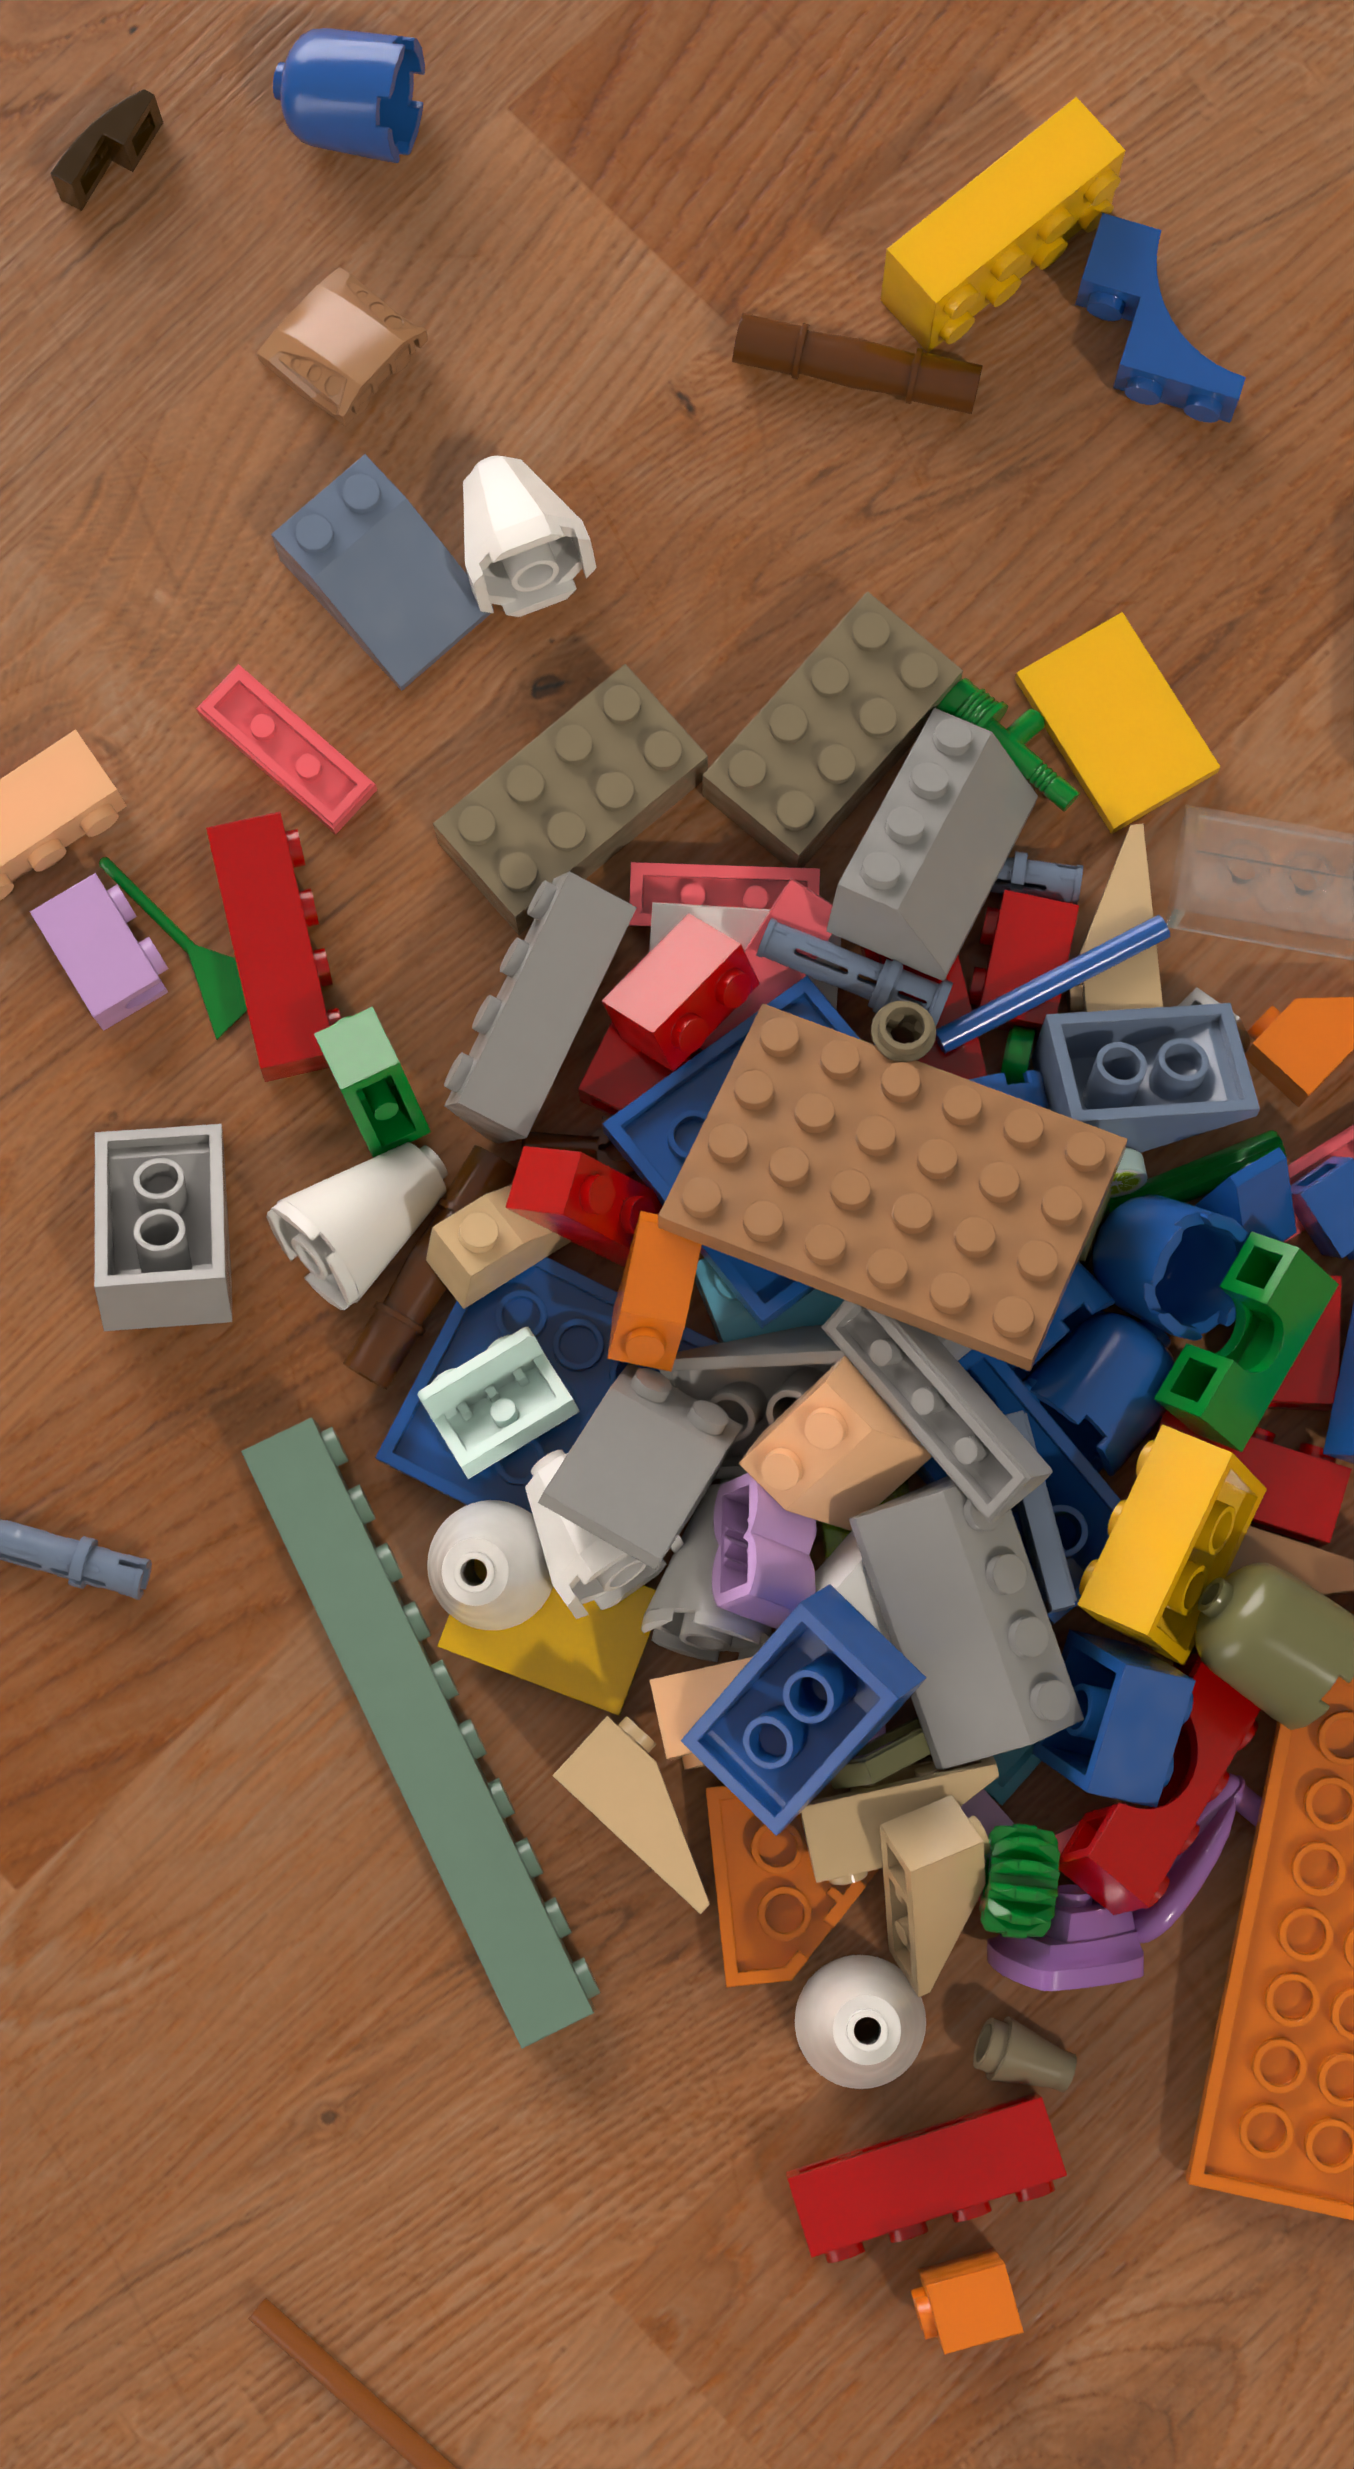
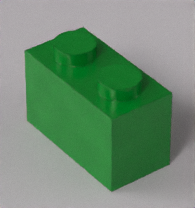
(372, 1082)

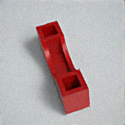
(1126, 1851)

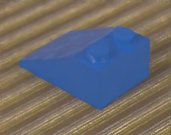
(802, 1708)

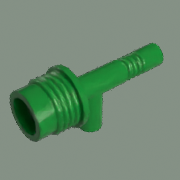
(981, 709)

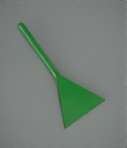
(214, 971)

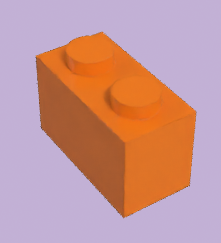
(966, 2301)

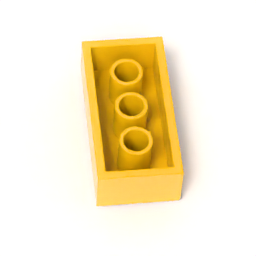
(1002, 226)

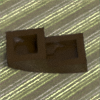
(115, 136)

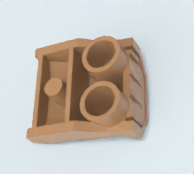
(340, 346)

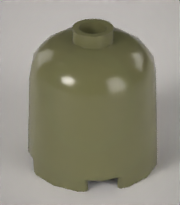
(1275, 1641)

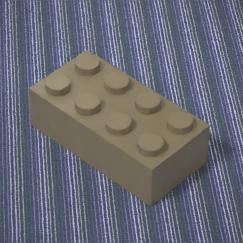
(830, 732)
(572, 795)

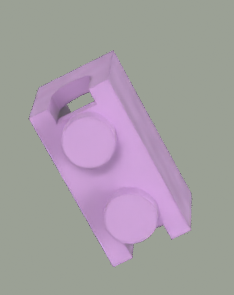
(99, 950)

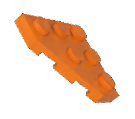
(768, 1894)

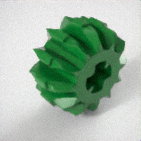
(1020, 1881)

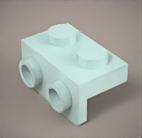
(497, 1401)

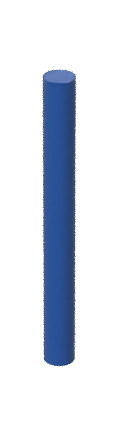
(1052, 983)

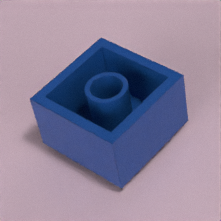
(1130, 1720)

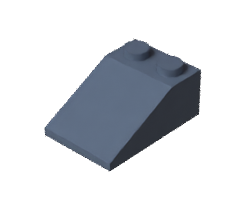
(380, 572)
(1147, 1071)

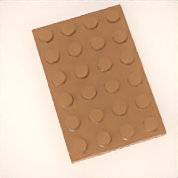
(894, 1186)

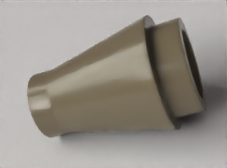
(903, 1031)
(1021, 2056)

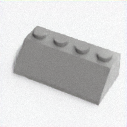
(934, 847)
(537, 1008)
(969, 1621)

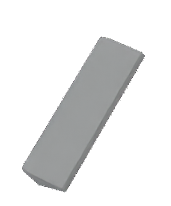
(941, 1407)

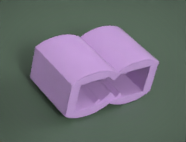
(761, 1554)

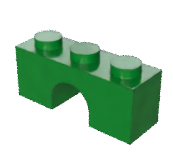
(1277, 1305)

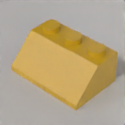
(1170, 1541)

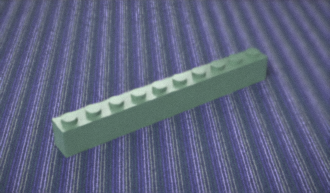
(420, 1733)

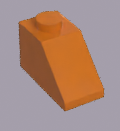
(1302, 1043)
(653, 1296)

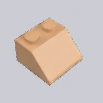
(835, 1450)

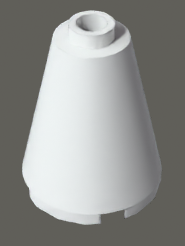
(358, 1219)
(510, 1548)
(684, 1604)
(839, 1998)

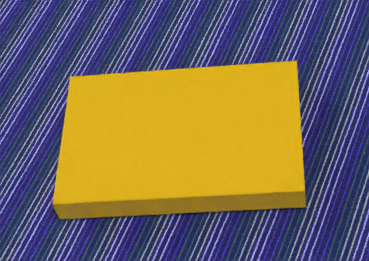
(1117, 722)
(578, 1658)

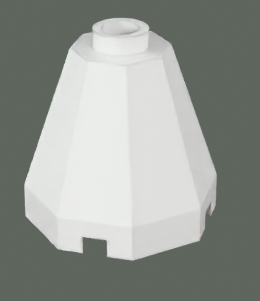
(520, 539)
(579, 1562)

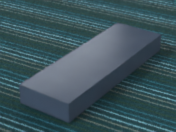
(1043, 1538)

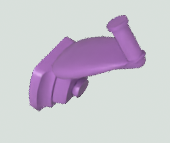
(1097, 1948)

